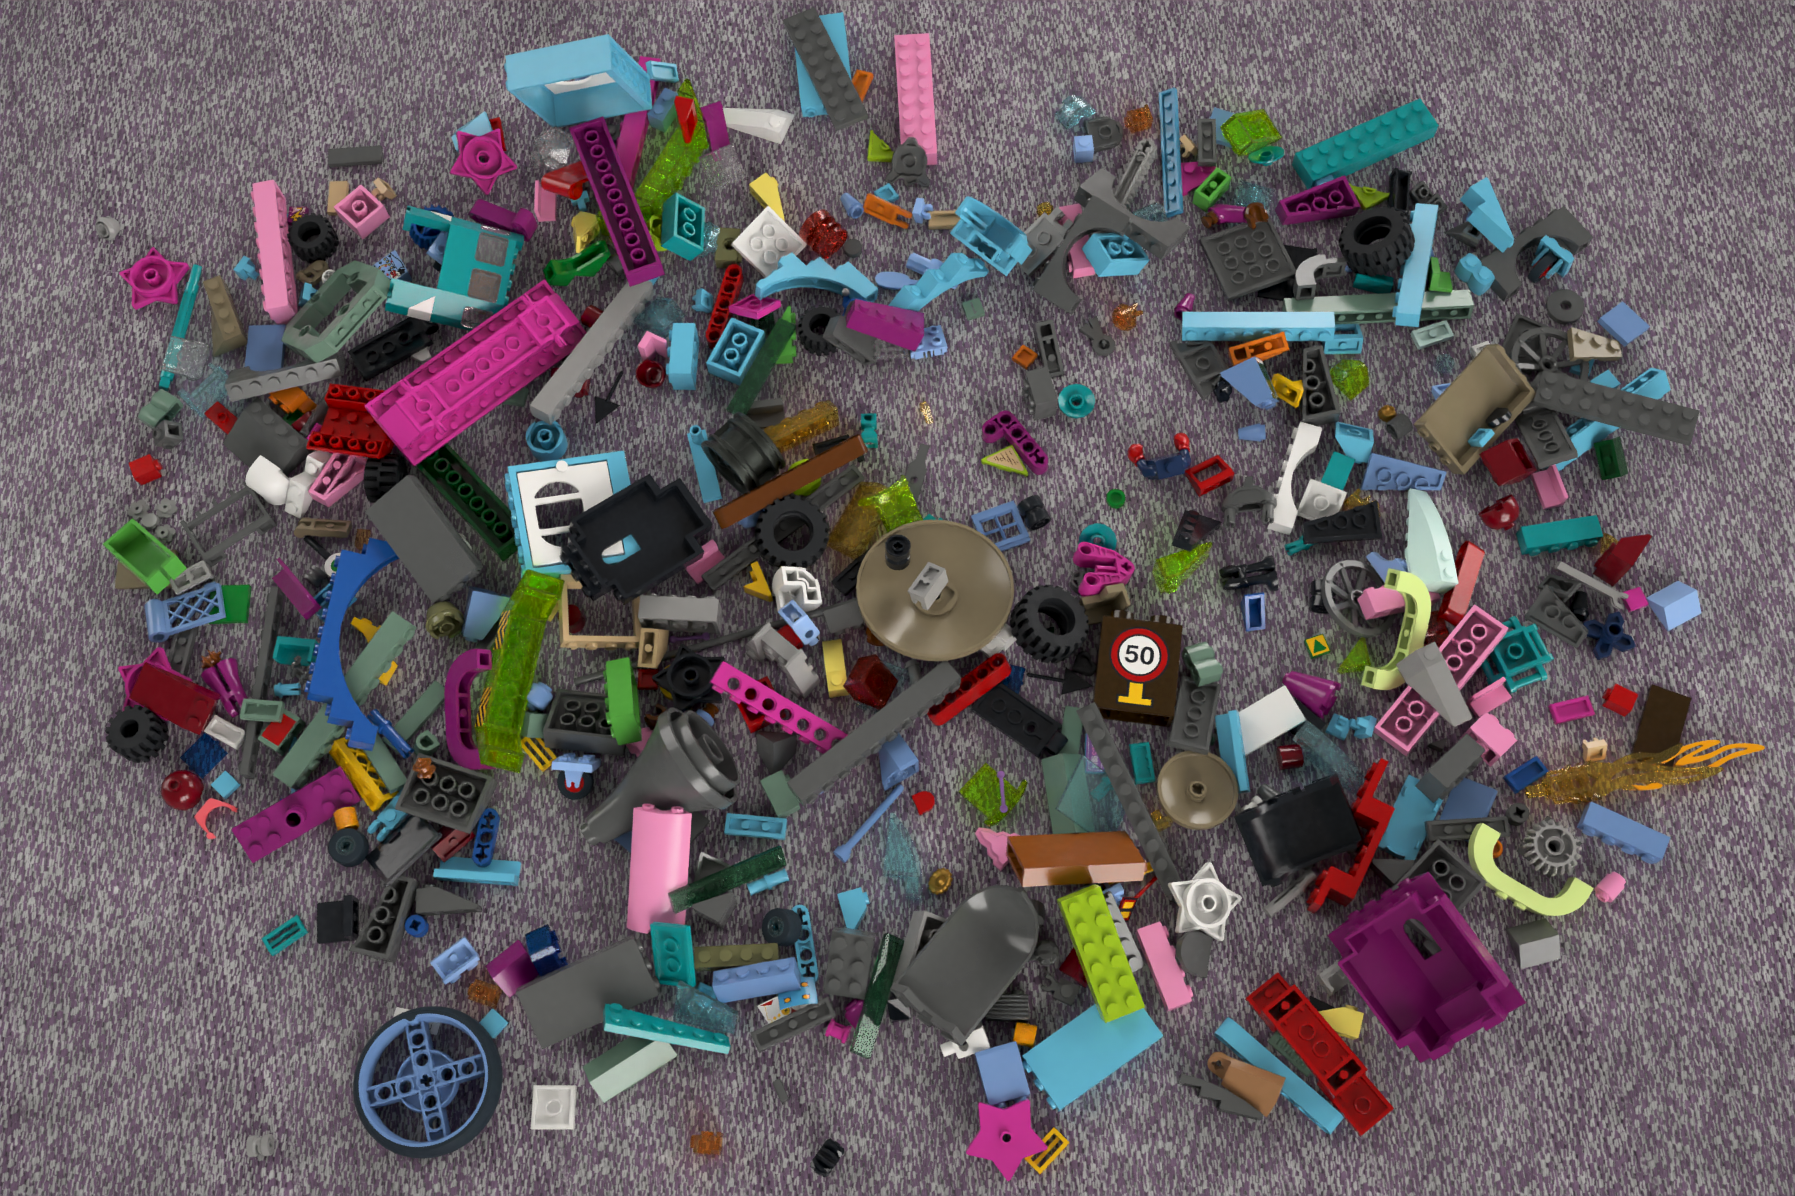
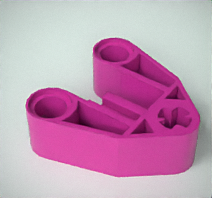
(1108, 564)

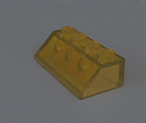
(804, 426)
(856, 523)

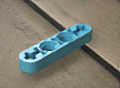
(807, 944)

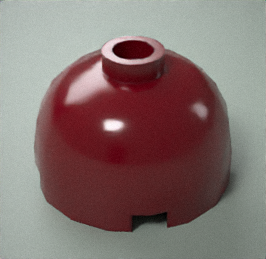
(1501, 514)
(182, 790)

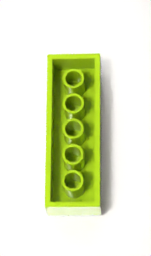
(1100, 953)

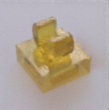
(1160, 822)

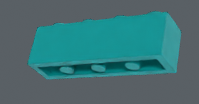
(1559, 535)

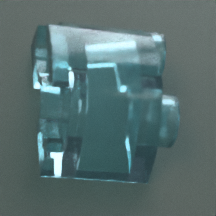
(1073, 109)

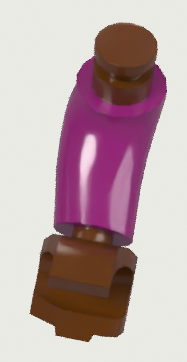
(1235, 214)

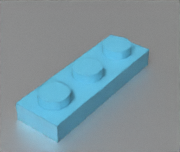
(755, 826)

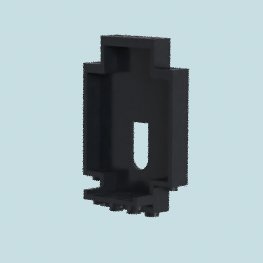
(660, 521)

